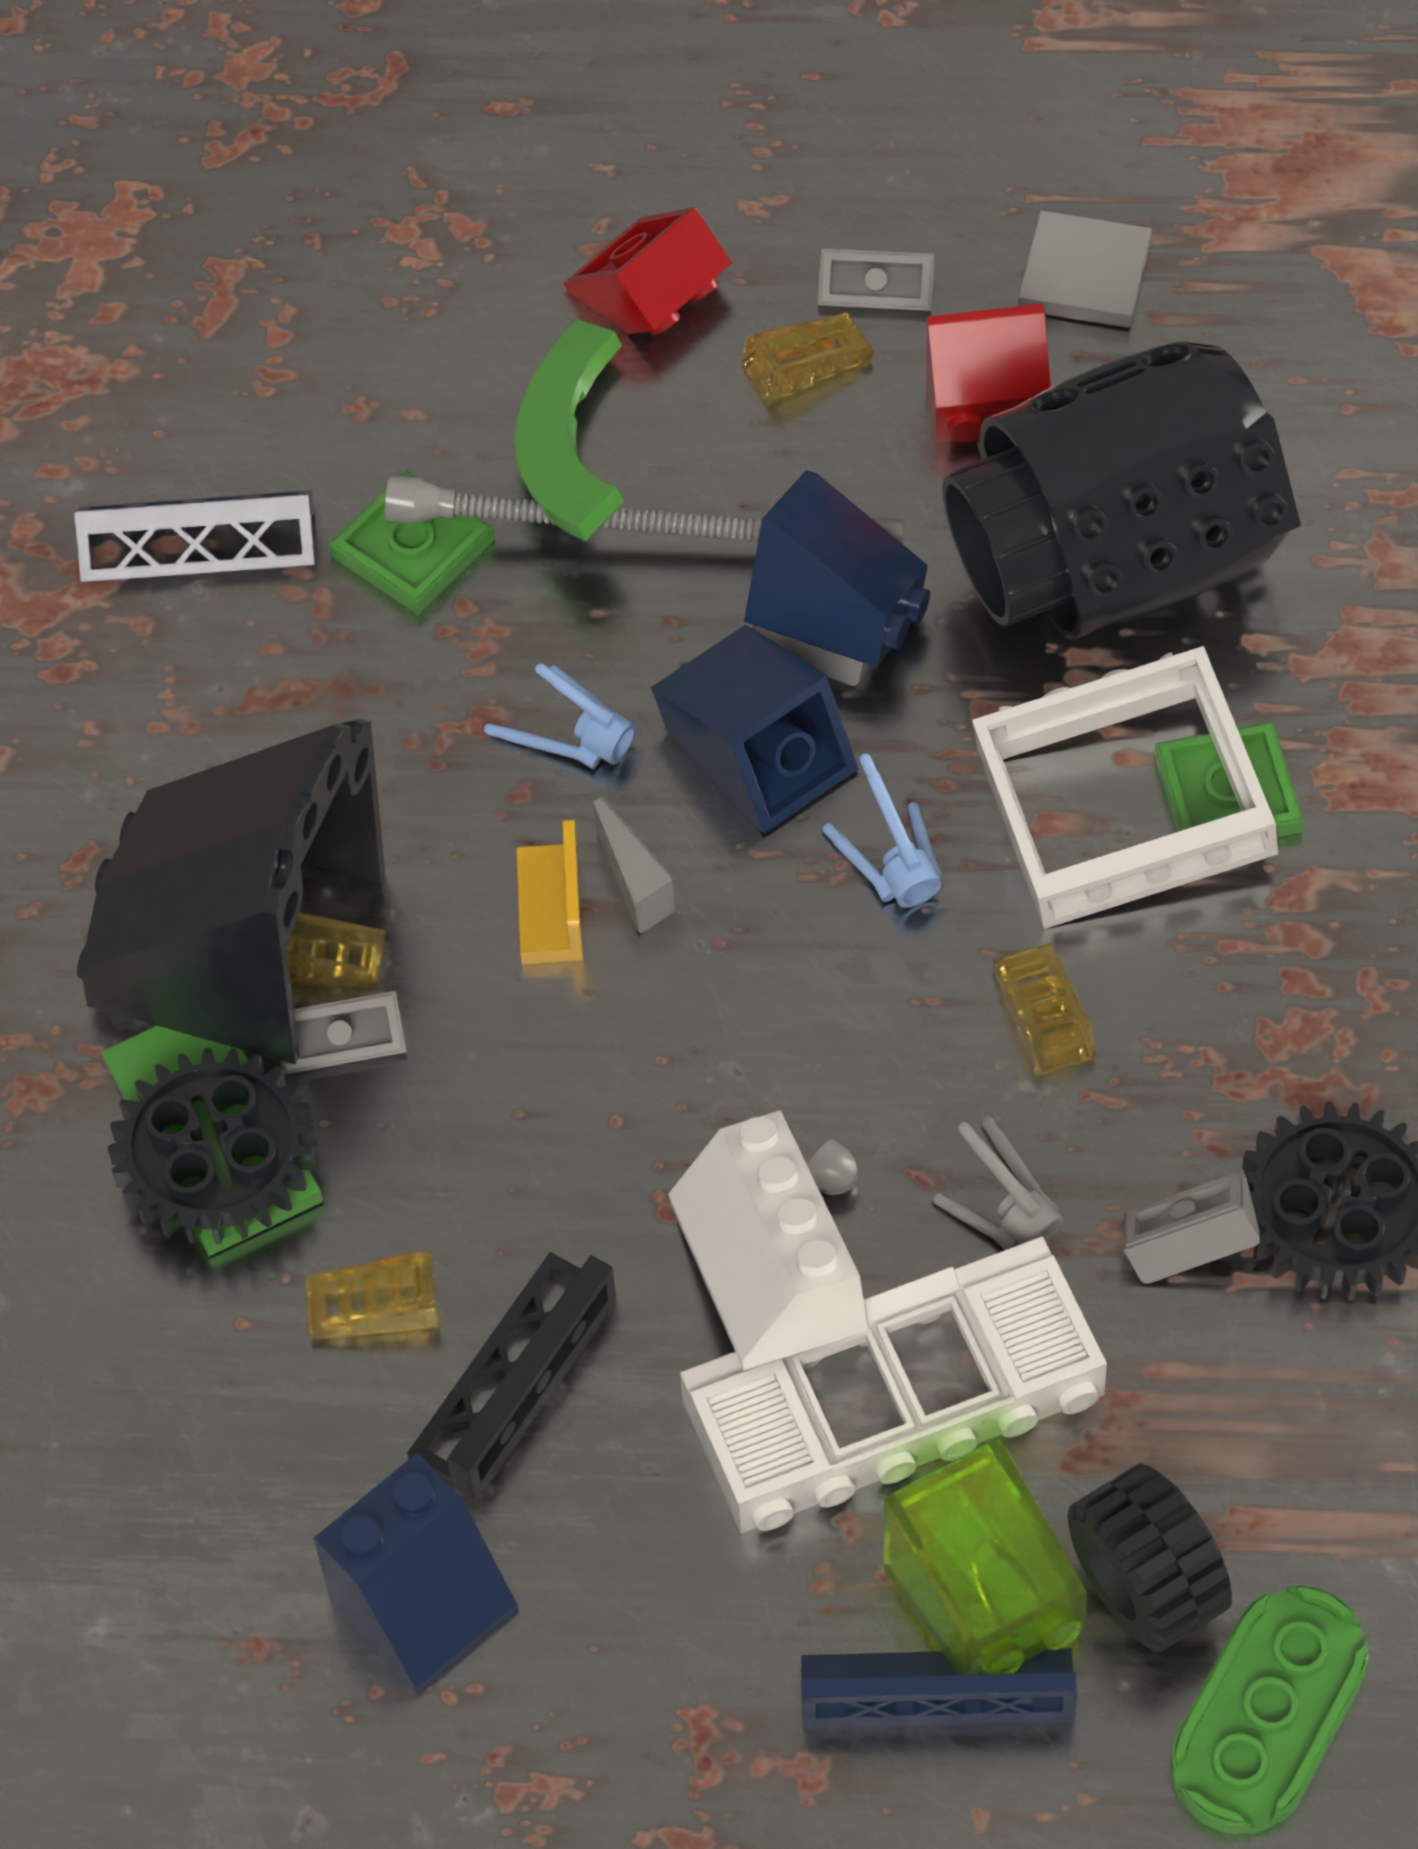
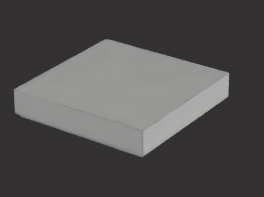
(1086, 268)

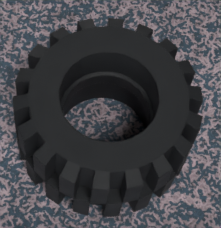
(1149, 1557)

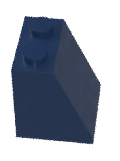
(834, 575)
(758, 725)
(414, 1573)

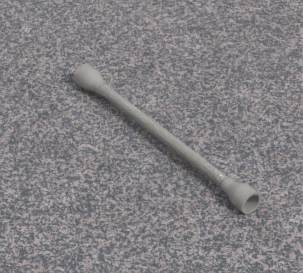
(417, 501)

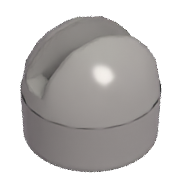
(833, 1168)

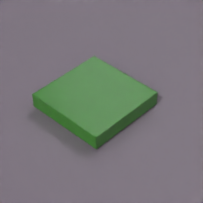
(410, 559)
(1200, 788)

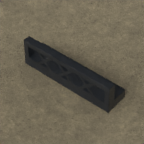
(524, 1380)

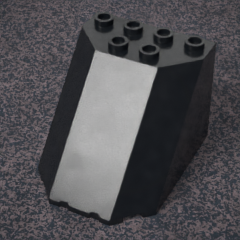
(189, 904)

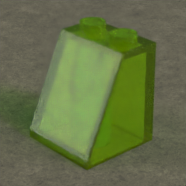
(981, 1564)

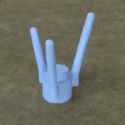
(601, 729)
(908, 872)

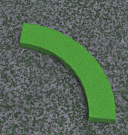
(548, 428)

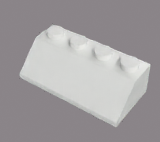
(767, 1244)

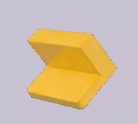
(550, 901)

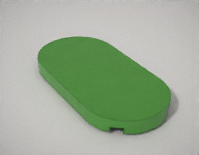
(1269, 1710)

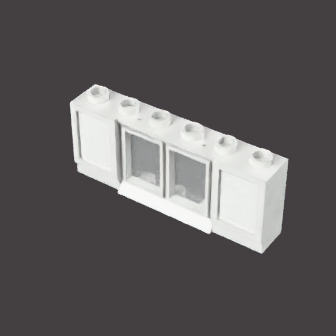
(929, 1381)

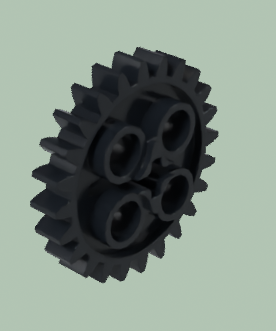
(156, 1163)
(1285, 1178)

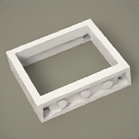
(1152, 864)

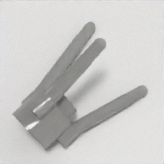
(1024, 1212)

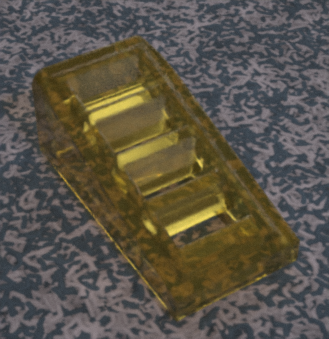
(776, 375)
(322, 971)
(1057, 1041)
(390, 1272)

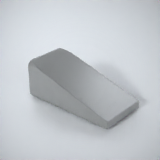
(639, 874)

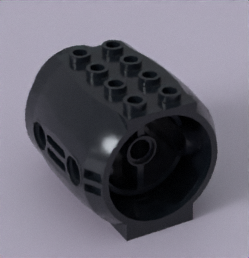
(1122, 491)

